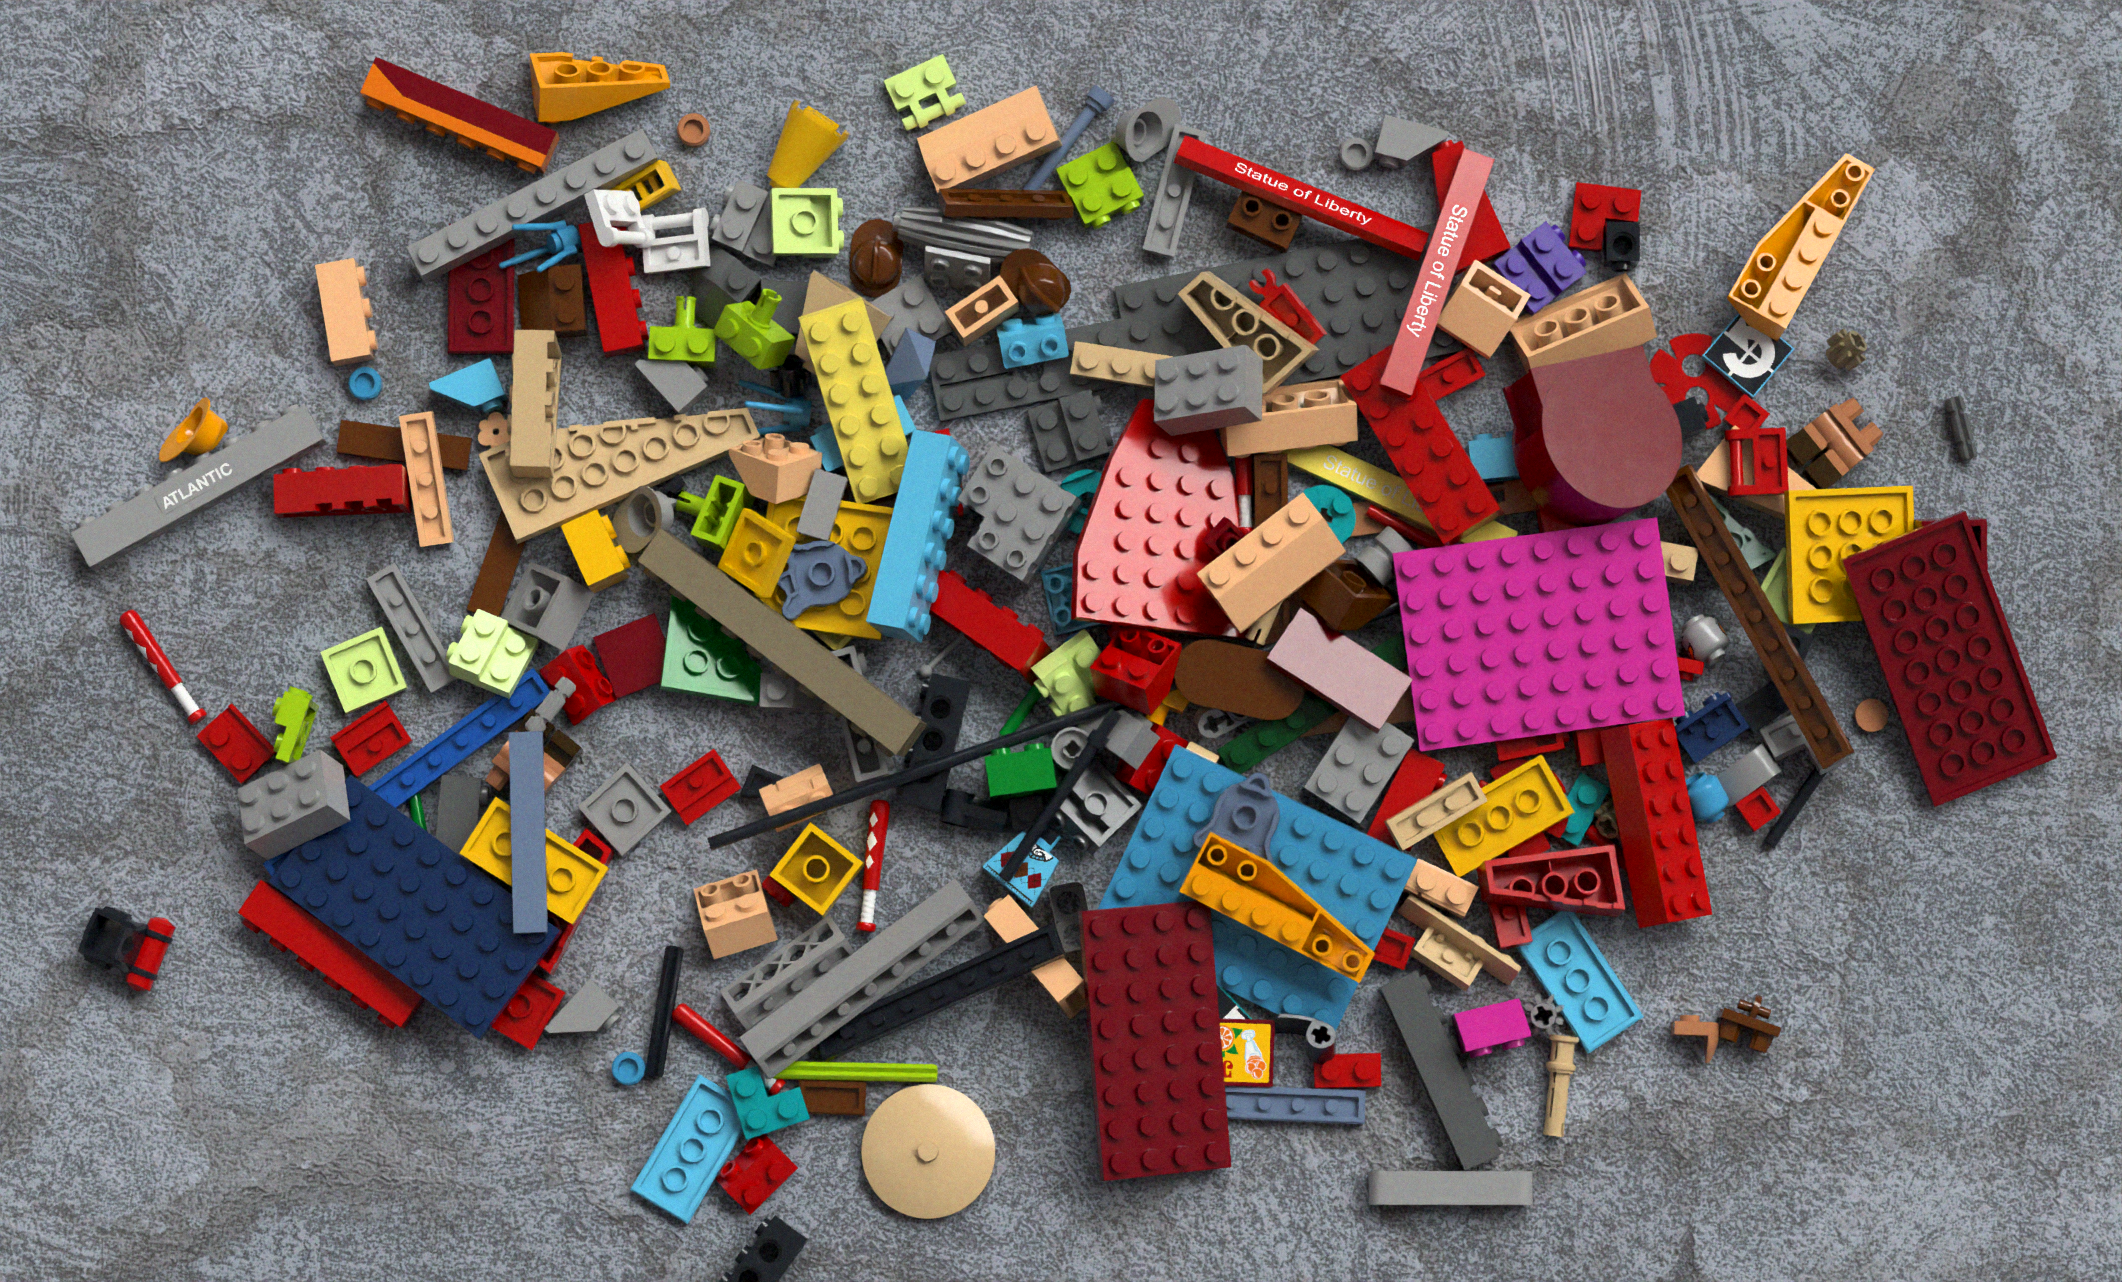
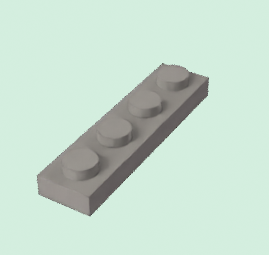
(1171, 198)
(412, 627)

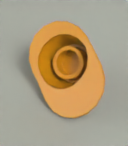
(195, 434)

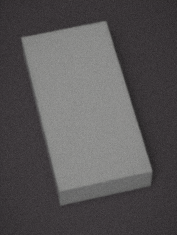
(822, 505)

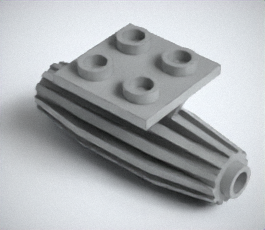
(959, 249)

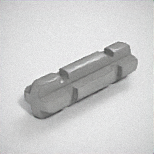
(551, 705)

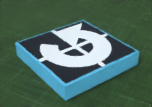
(1746, 356)

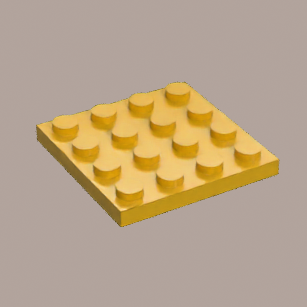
(1831, 526)
(862, 533)

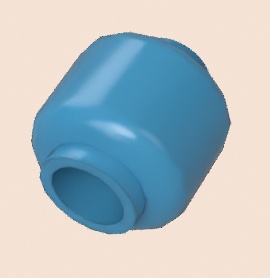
(1706, 797)

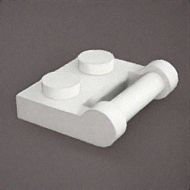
(617, 209)
(681, 251)

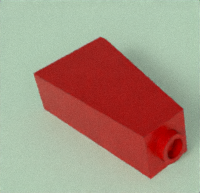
(1486, 237)

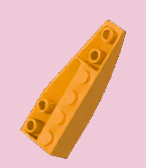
(1795, 249)
(1272, 904)

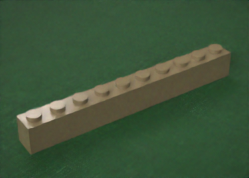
(782, 643)

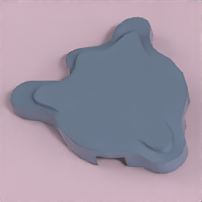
(818, 576)
(1245, 816)

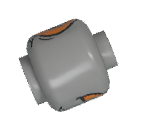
(1704, 639)

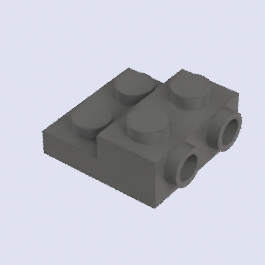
(1070, 431)
(1095, 808)

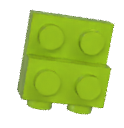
(1100, 185)
(296, 715)

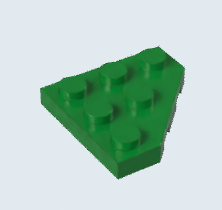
(705, 660)

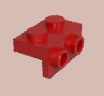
(592, 688)
(1151, 768)
(755, 1173)

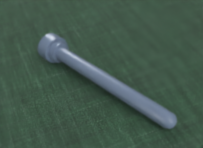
(1097, 102)

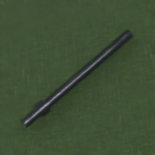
(1096, 740)

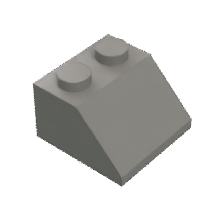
(547, 606)

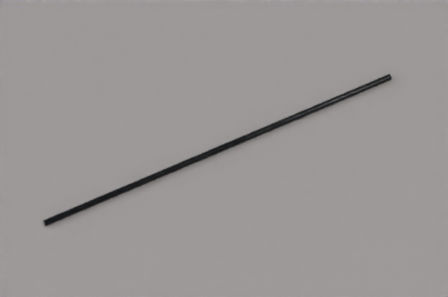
(941, 764)

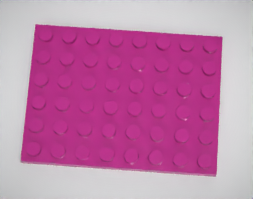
(1538, 634)

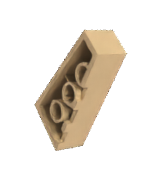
(1239, 322)
(534, 404)

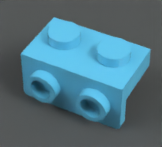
(1032, 340)

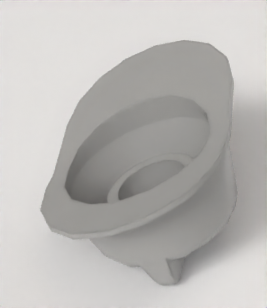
(1147, 129)
(642, 517)

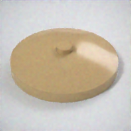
(928, 1151)

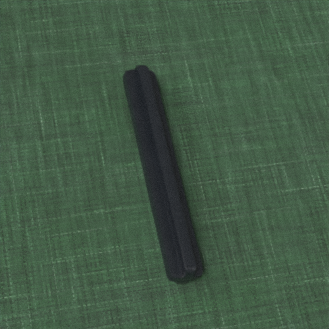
(663, 1011)

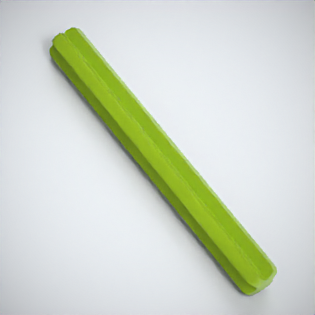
(859, 1071)

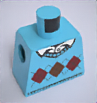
(1033, 873)

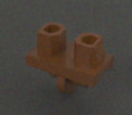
(1762, 1031)

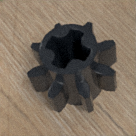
(790, 378)

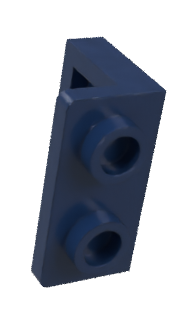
(1709, 727)

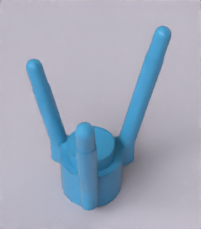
(562, 240)
(795, 411)

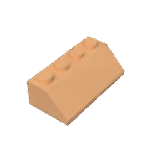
(989, 141)
(1584, 325)
(1296, 418)
(1271, 562)

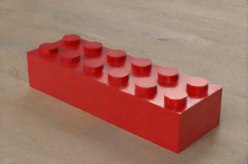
(1424, 452)
(1655, 822)

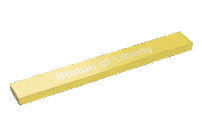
(1375, 486)

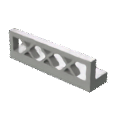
(791, 976)

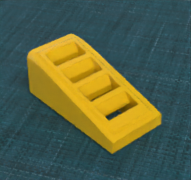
(649, 173)

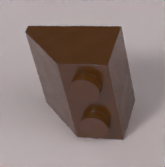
(554, 301)
(1345, 596)

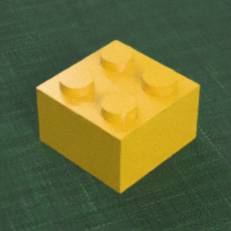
(595, 552)
(817, 869)

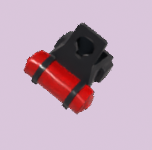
(130, 946)

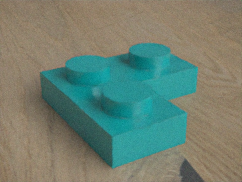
(1585, 799)
(758, 1111)

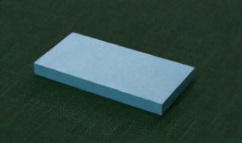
(1580, 979)
(691, 1150)

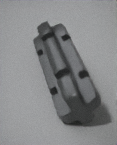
(1961, 428)

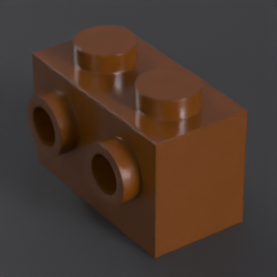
(1264, 221)

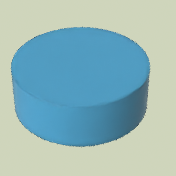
(365, 384)
(628, 1068)

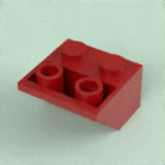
(1136, 669)

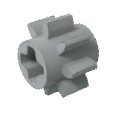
(1548, 1005)

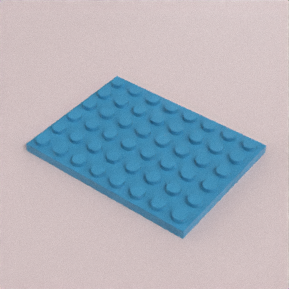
(1330, 861)

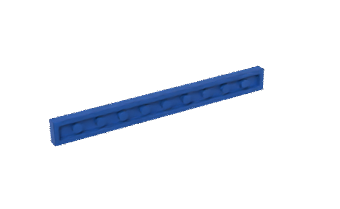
(452, 747)

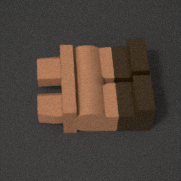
(1840, 437)
(558, 757)

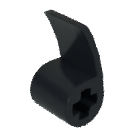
(1315, 1032)

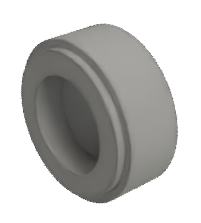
(1355, 154)

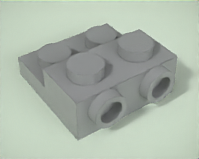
(745, 223)

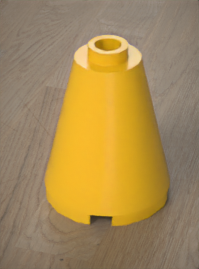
(803, 146)

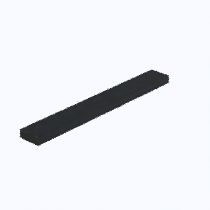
(945, 991)

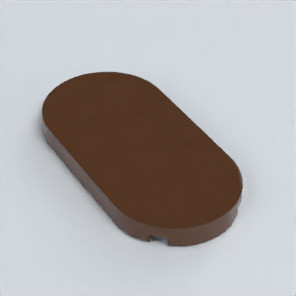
(1235, 680)

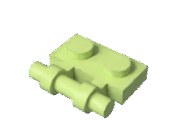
(921, 84)

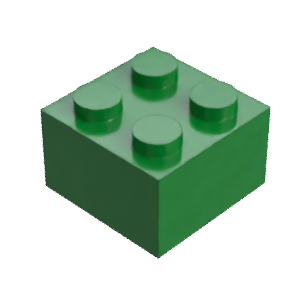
(1020, 772)

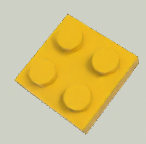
(757, 553)

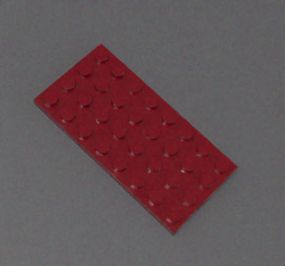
(1948, 658)
(1154, 1040)

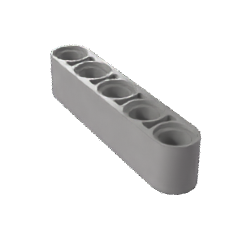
(1450, 1187)

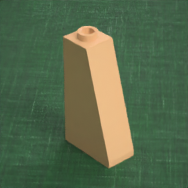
(1716, 478)
(1057, 977)

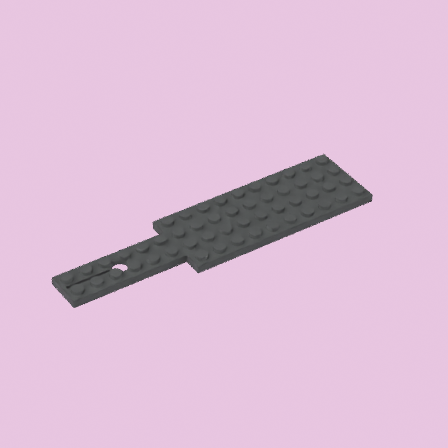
(1347, 286)

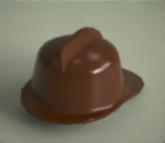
(876, 258)
(1035, 281)

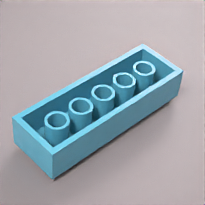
(918, 536)

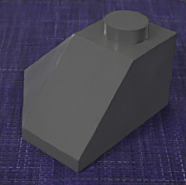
(722, 284)

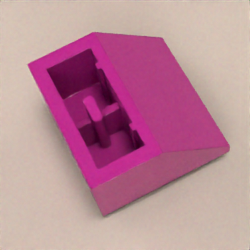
(1491, 1026)

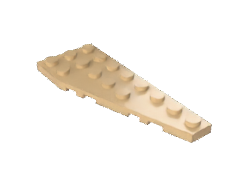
(609, 462)

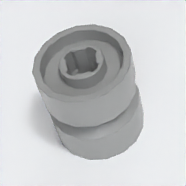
(1378, 559)
(1067, 747)

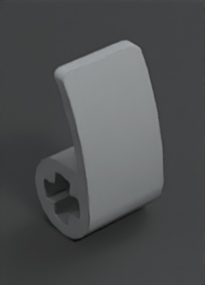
(1748, 774)

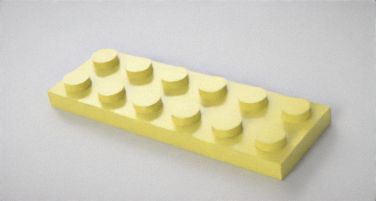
(857, 398)

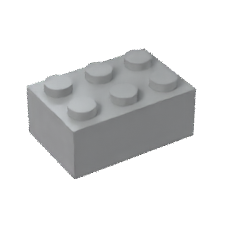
(1208, 390)
(1357, 767)
(293, 804)

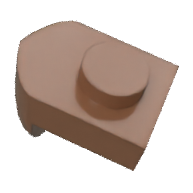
(1691, 1026)

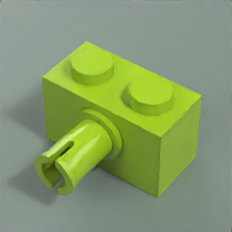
(754, 333)
(683, 339)
(716, 513)

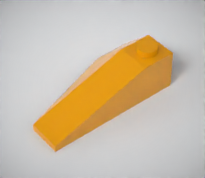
(575, 88)

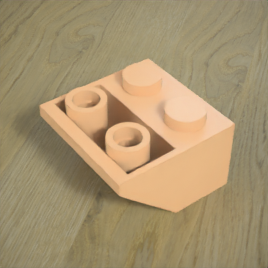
(1482, 309)
(775, 467)
(735, 914)

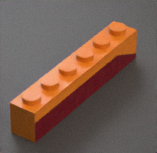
(460, 116)

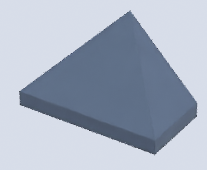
(909, 363)

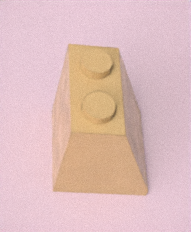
(826, 292)

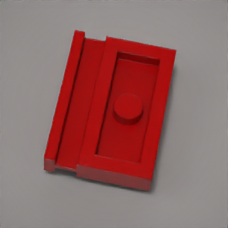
(371, 739)
(237, 743)
(700, 787)

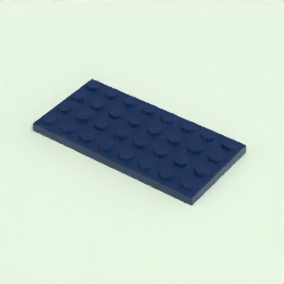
(415, 910)

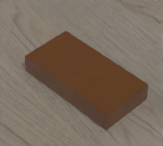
(834, 1097)

